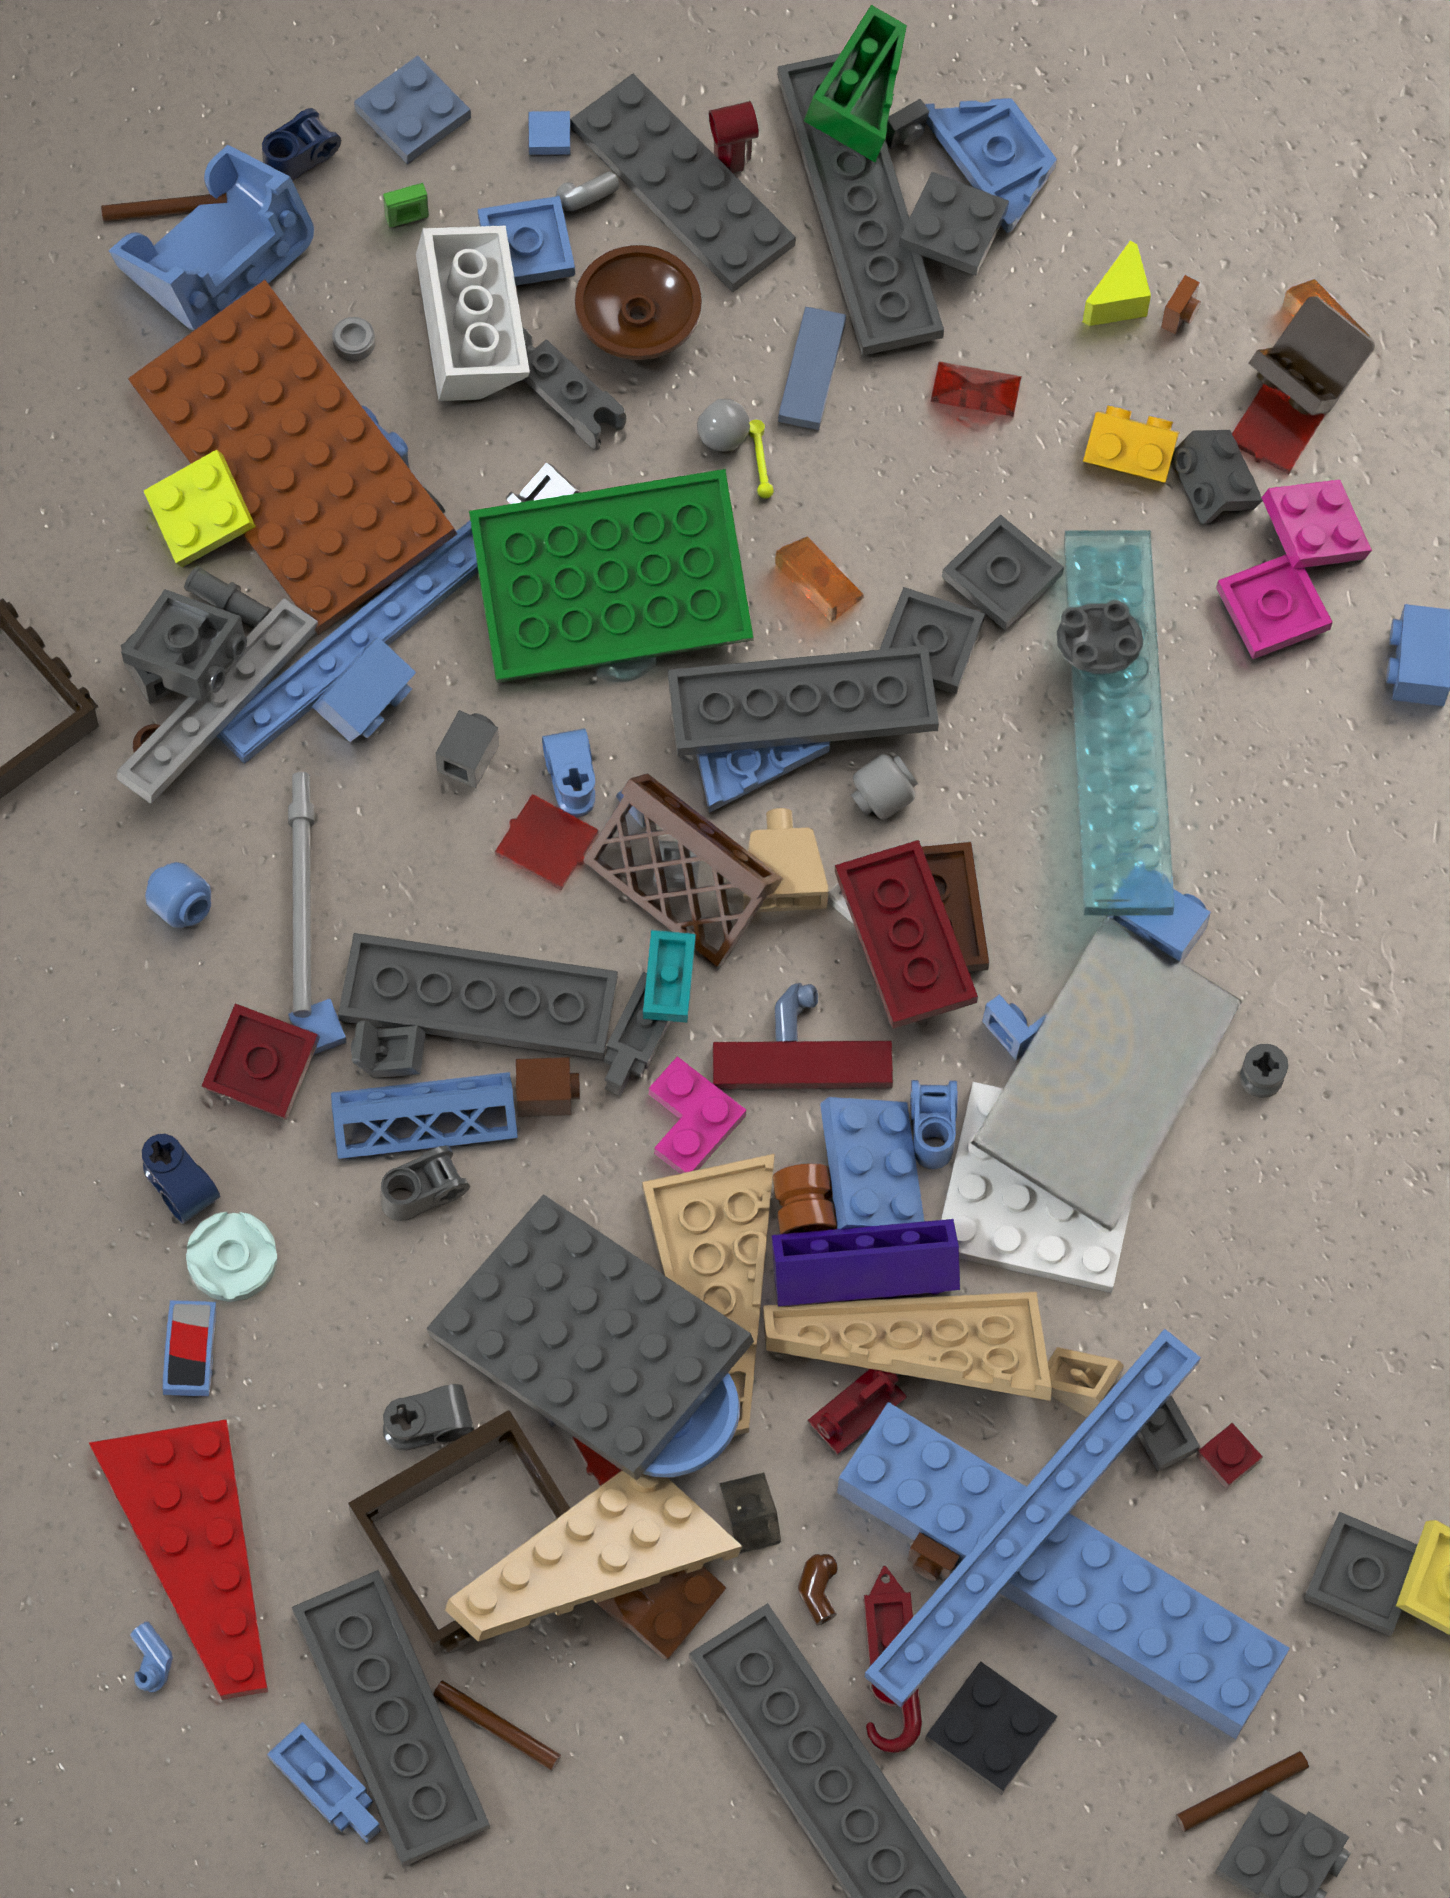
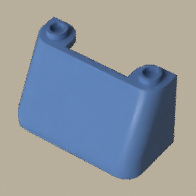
(221, 246)

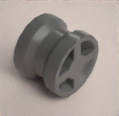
(1260, 1080)

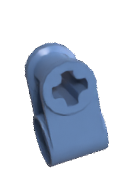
(570, 767)
(933, 1115)

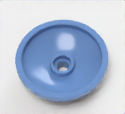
(702, 1436)

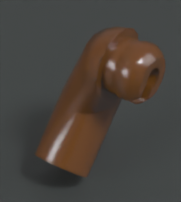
(812, 1584)

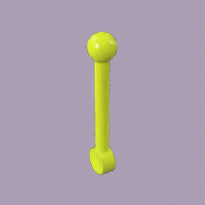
(757, 428)

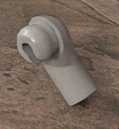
(575, 198)

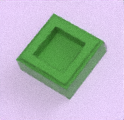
(406, 205)

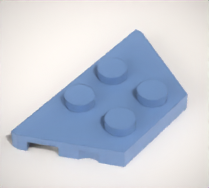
(995, 151)

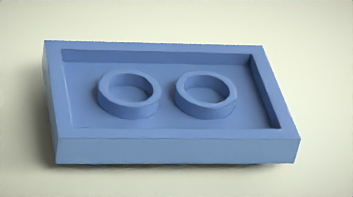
(871, 1162)

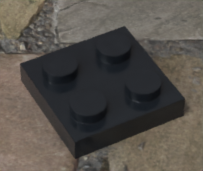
(991, 1728)

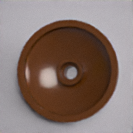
(643, 283)

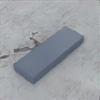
(812, 368)

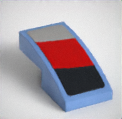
(189, 1348)

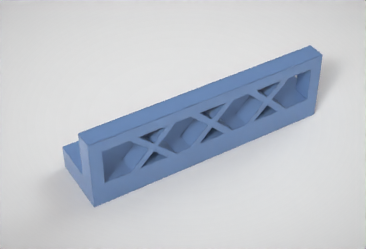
(423, 1099)

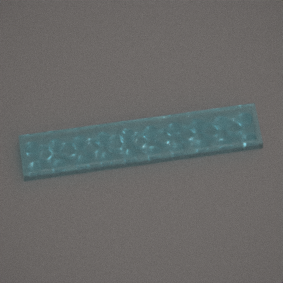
(1120, 737)

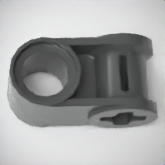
(429, 1178)
(433, 1416)

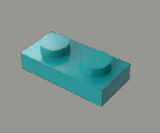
(669, 976)

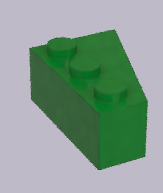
(860, 86)

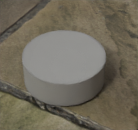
(353, 338)

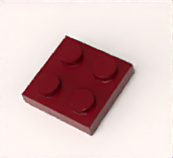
(260, 1061)

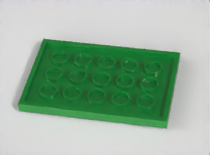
(611, 575)

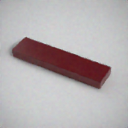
(802, 1064)

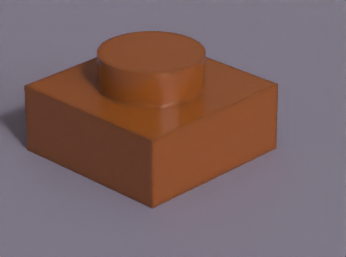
(1182, 305)

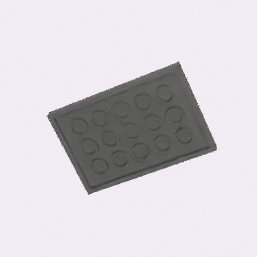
(590, 1336)

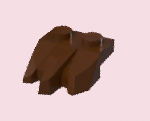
(666, 1610)

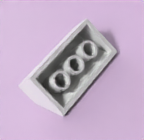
(471, 311)

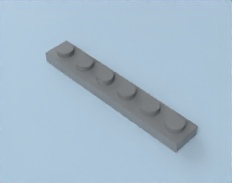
(199, 722)

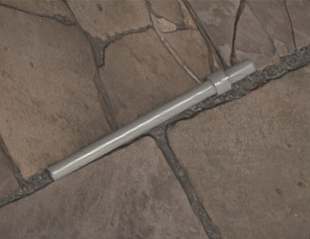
(301, 817)

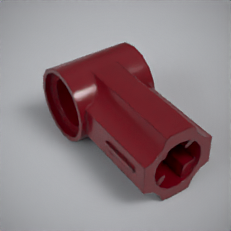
(733, 133)

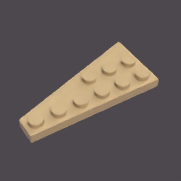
(713, 1244)
(951, 1339)

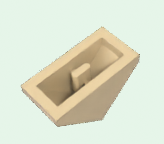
(1082, 1378)

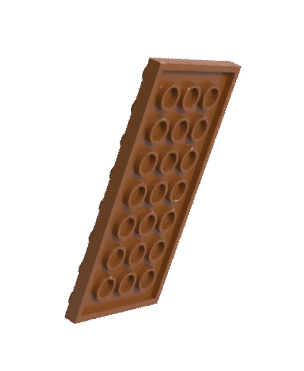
(315, 471)

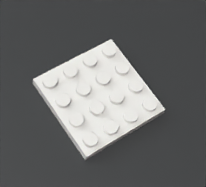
(1019, 1225)

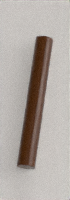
(158, 207)
(497, 1725)
(1242, 1791)

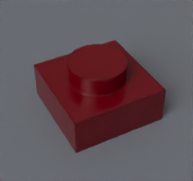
(1229, 1456)

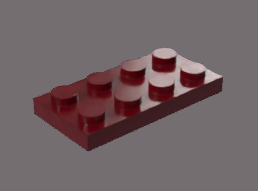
(906, 934)

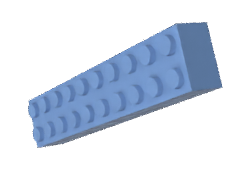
(1075, 1578)

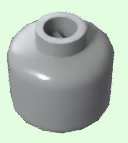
(884, 786)

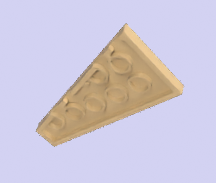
(597, 1550)

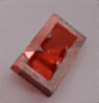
(976, 389)

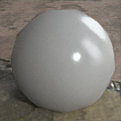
(723, 425)

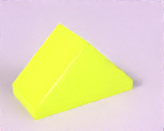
(1121, 292)

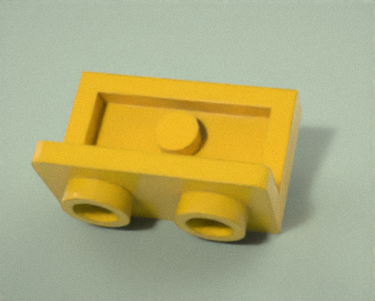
(1131, 444)

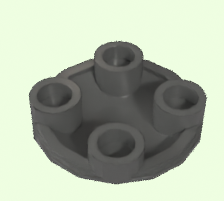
(1099, 637)

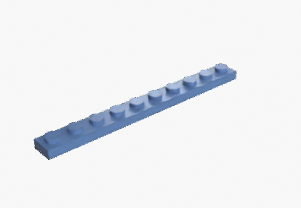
(1031, 1518)

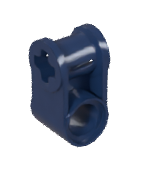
(302, 142)
(182, 1182)

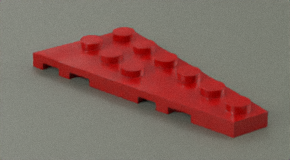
(188, 1519)

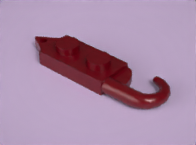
(886, 1614)

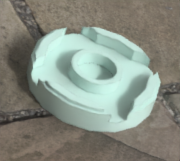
(231, 1256)

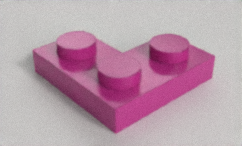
(703, 1113)

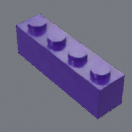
(866, 1262)

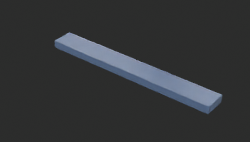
(383, 617)

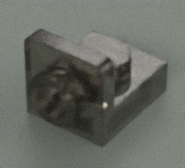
(751, 1512)

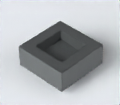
(907, 124)

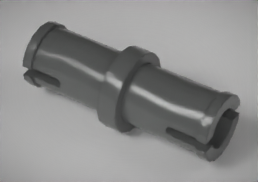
(226, 596)

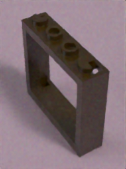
(57, 678)
(429, 1474)

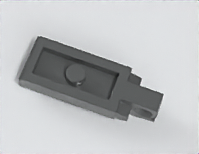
(632, 1042)

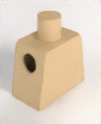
(793, 857)

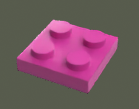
(1316, 524)
(1273, 606)

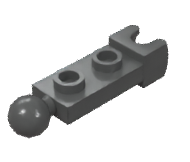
(571, 392)

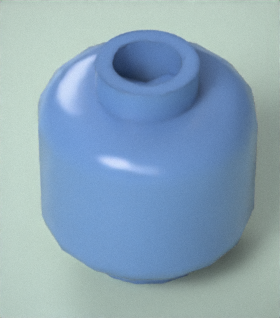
(178, 895)

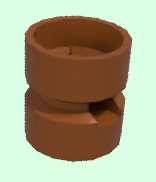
(804, 1197)

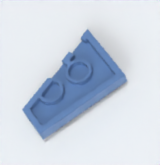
(738, 772)

